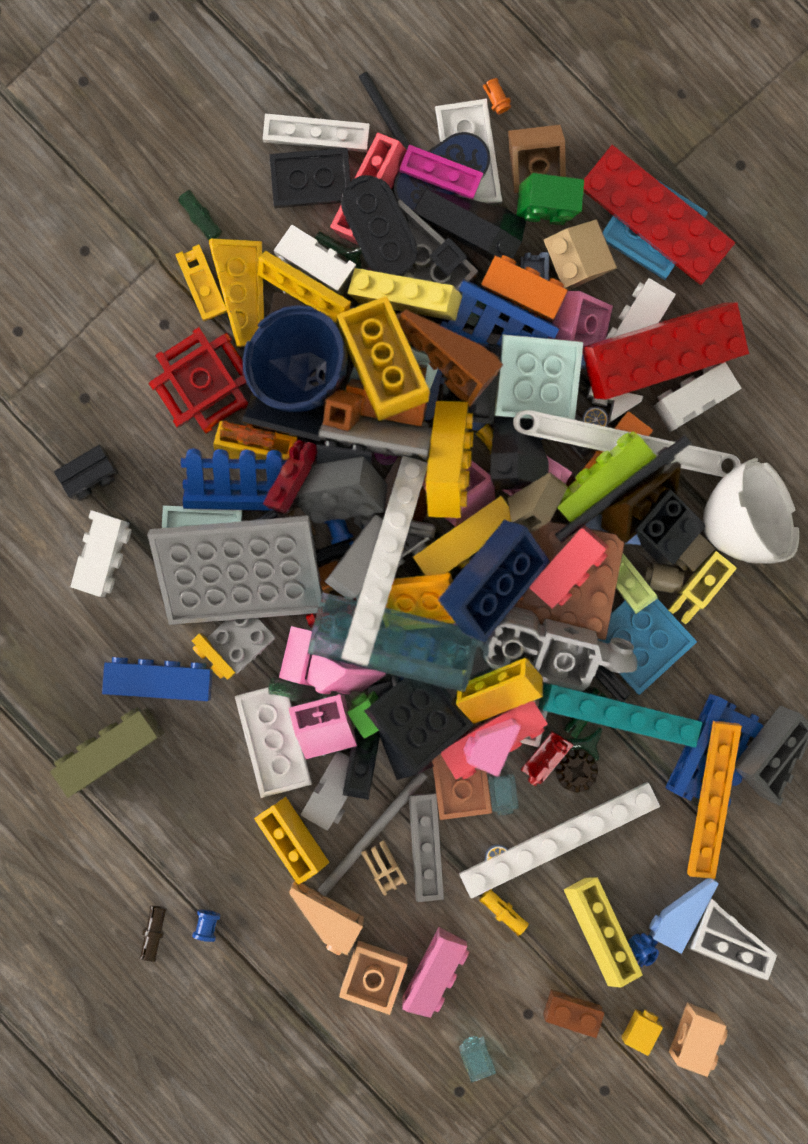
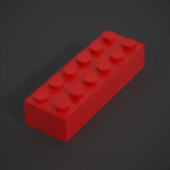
(665, 350)

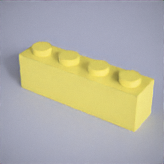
(406, 293)
(603, 932)

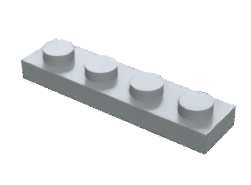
(426, 847)

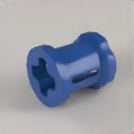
(338, 530)
(206, 925)

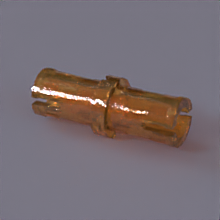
(248, 434)

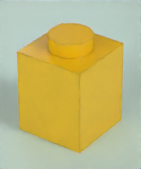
(642, 1031)

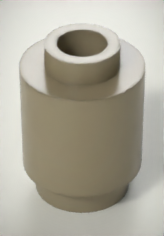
(664, 578)

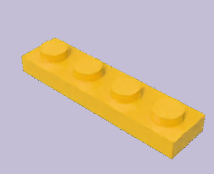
(301, 286)

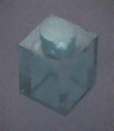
(503, 794)
(477, 1058)

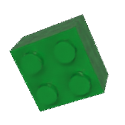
(550, 198)

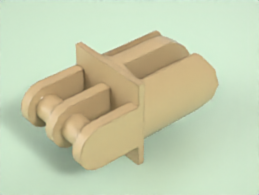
(385, 870)

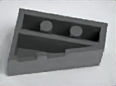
(773, 753)

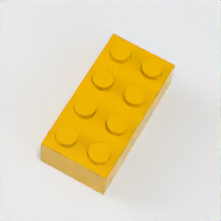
(383, 358)
(449, 459)
(462, 541)

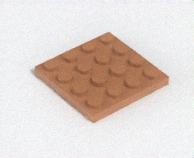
(592, 601)

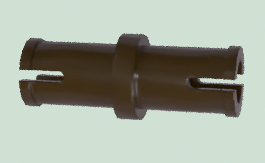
(153, 933)

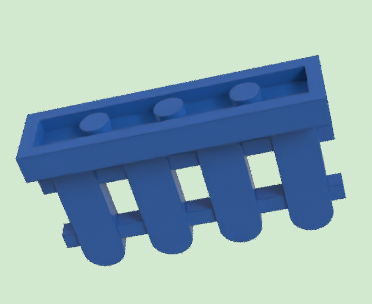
(490, 316)
(222, 491)
(692, 758)

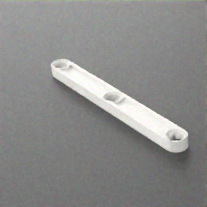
(605, 439)

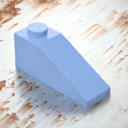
(681, 917)

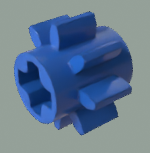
(644, 949)

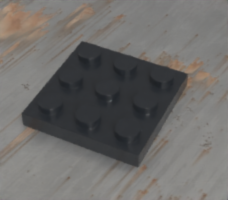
(418, 721)

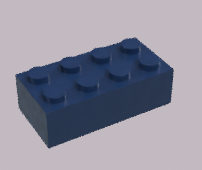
(494, 580)

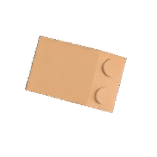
(331, 920)

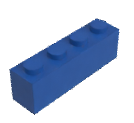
(157, 681)

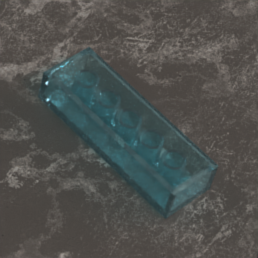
(403, 646)

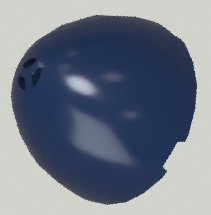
(286, 354)

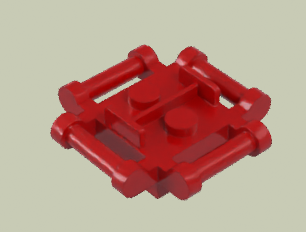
(200, 380)

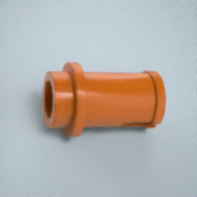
(496, 95)

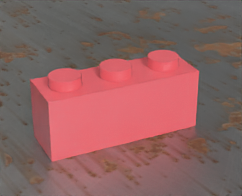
(569, 567)

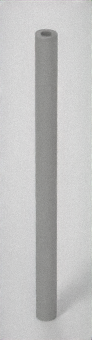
(372, 833)

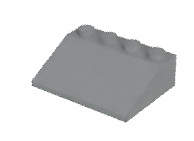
(384, 437)

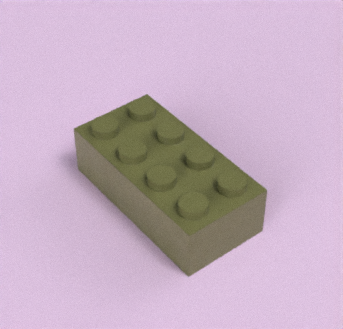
(100, 756)

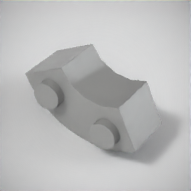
(327, 799)

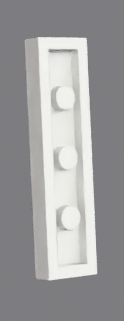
(315, 132)

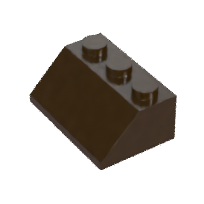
(630, 509)

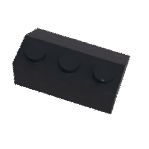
(303, 424)

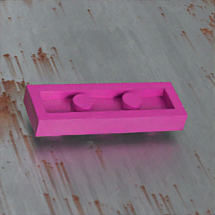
(441, 172)

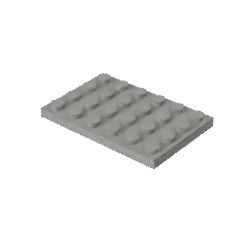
(237, 570)

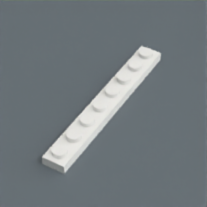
(384, 561)
(559, 840)

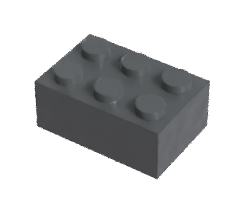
(342, 490)

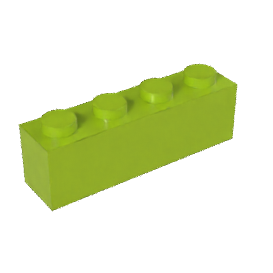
(605, 475)

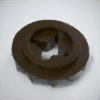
(589, 767)

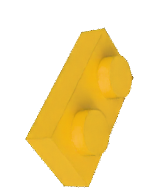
(205, 649)

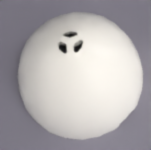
(752, 515)

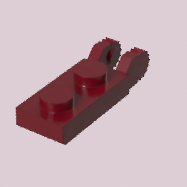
(291, 476)

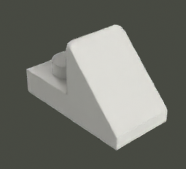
(619, 404)

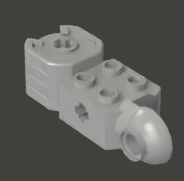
(557, 650)

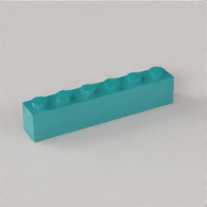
(620, 715)

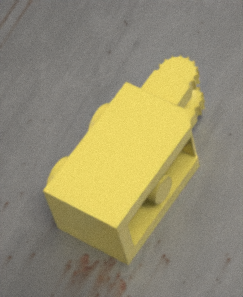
(703, 585)

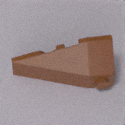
(462, 361)

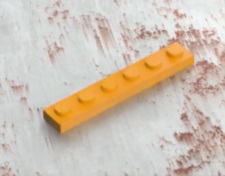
(714, 799)

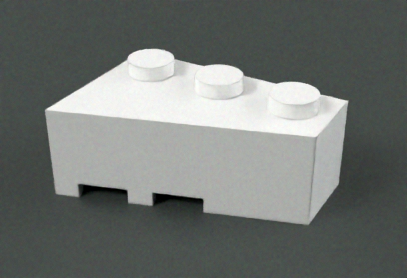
(314, 260)
(696, 395)
(100, 554)
(728, 942)

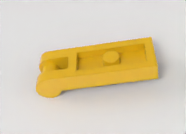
(201, 284)

